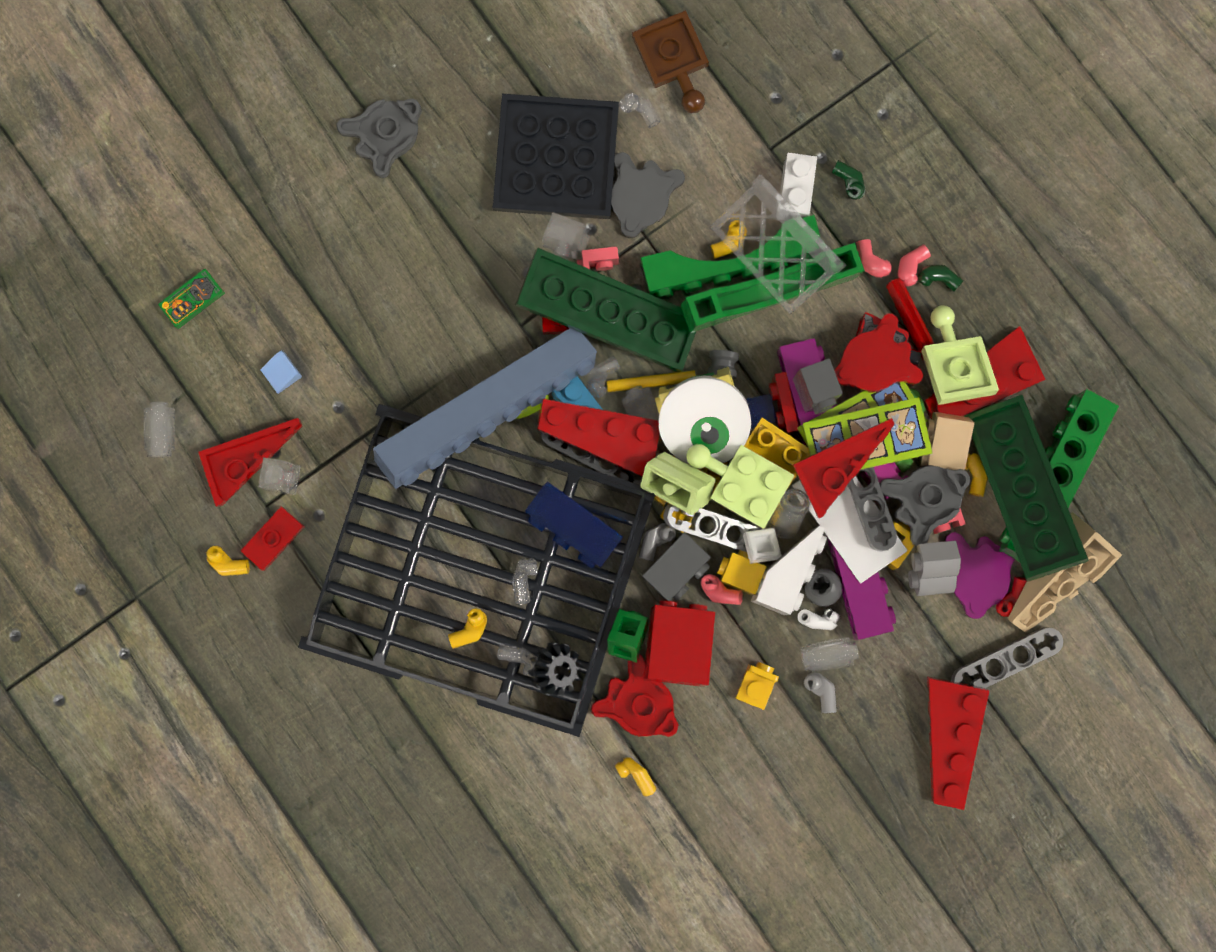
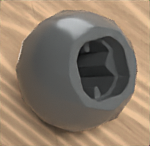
(824, 587)

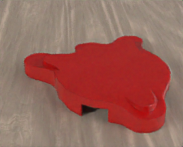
(876, 361)
(638, 704)

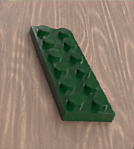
(606, 310)
(1026, 489)

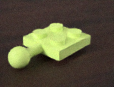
(957, 367)
(748, 485)

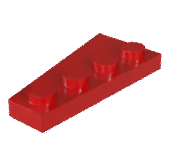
(1013, 369)
(954, 735)

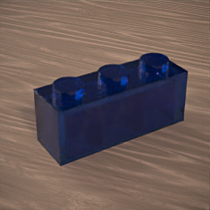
(572, 526)

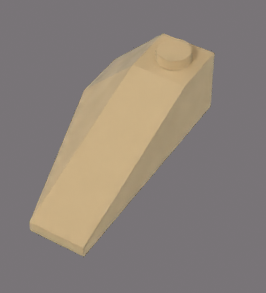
(1042, 594)

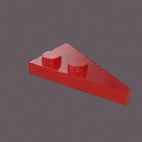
(236, 461)
(830, 470)

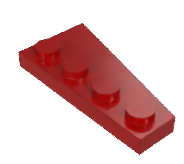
(610, 435)

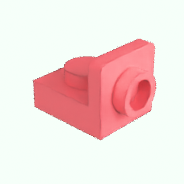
(601, 258)

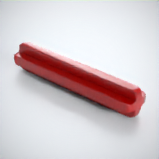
(909, 314)

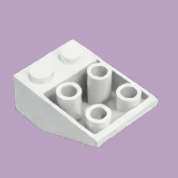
(784, 578)

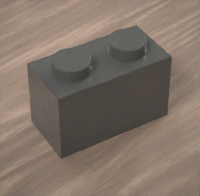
(817, 387)
(677, 567)

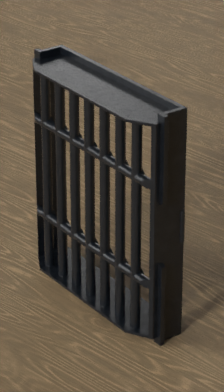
(417, 549)

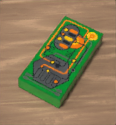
(191, 298)

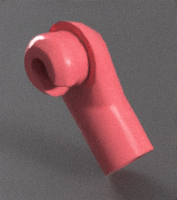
(909, 263)
(872, 264)
(718, 592)

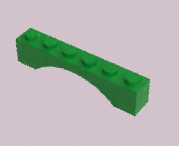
(672, 272)
(751, 296)

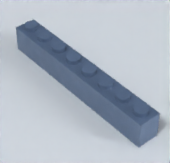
(484, 407)

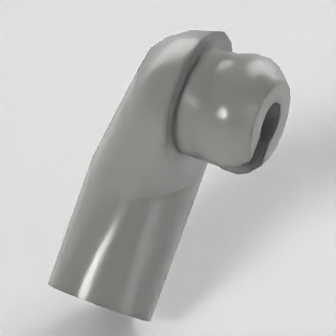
(824, 689)

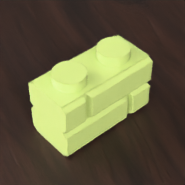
(677, 483)

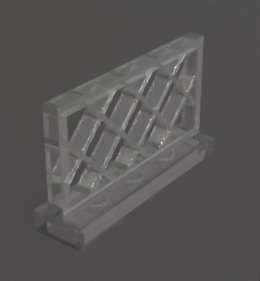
(796, 226)

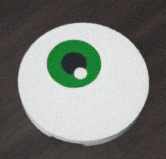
(706, 414)

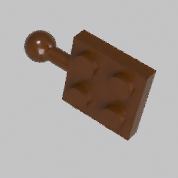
(672, 53)

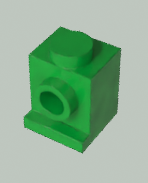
(627, 635)

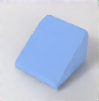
(280, 372)

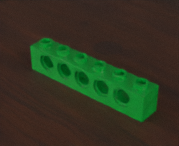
(1098, 415)

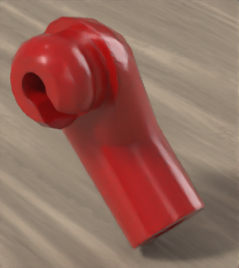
(1006, 605)

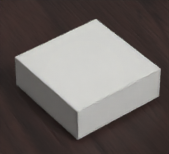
(762, 545)

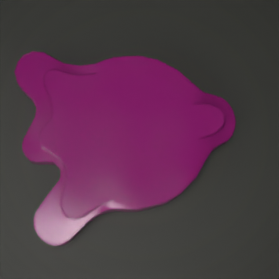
(982, 575)

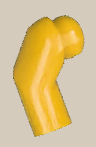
(721, 249)
(472, 631)
(639, 773)

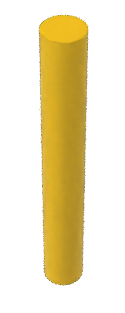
(649, 381)

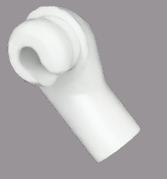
(814, 621)

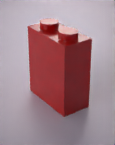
(679, 644)

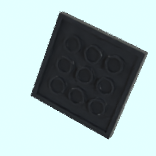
(555, 156)

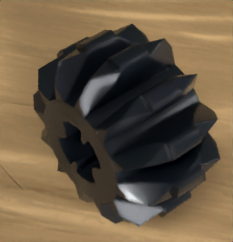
(566, 668)

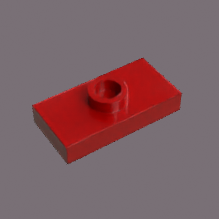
(272, 538)

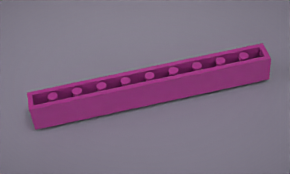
(865, 601)

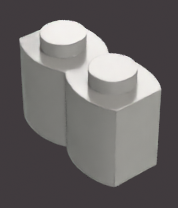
(935, 568)

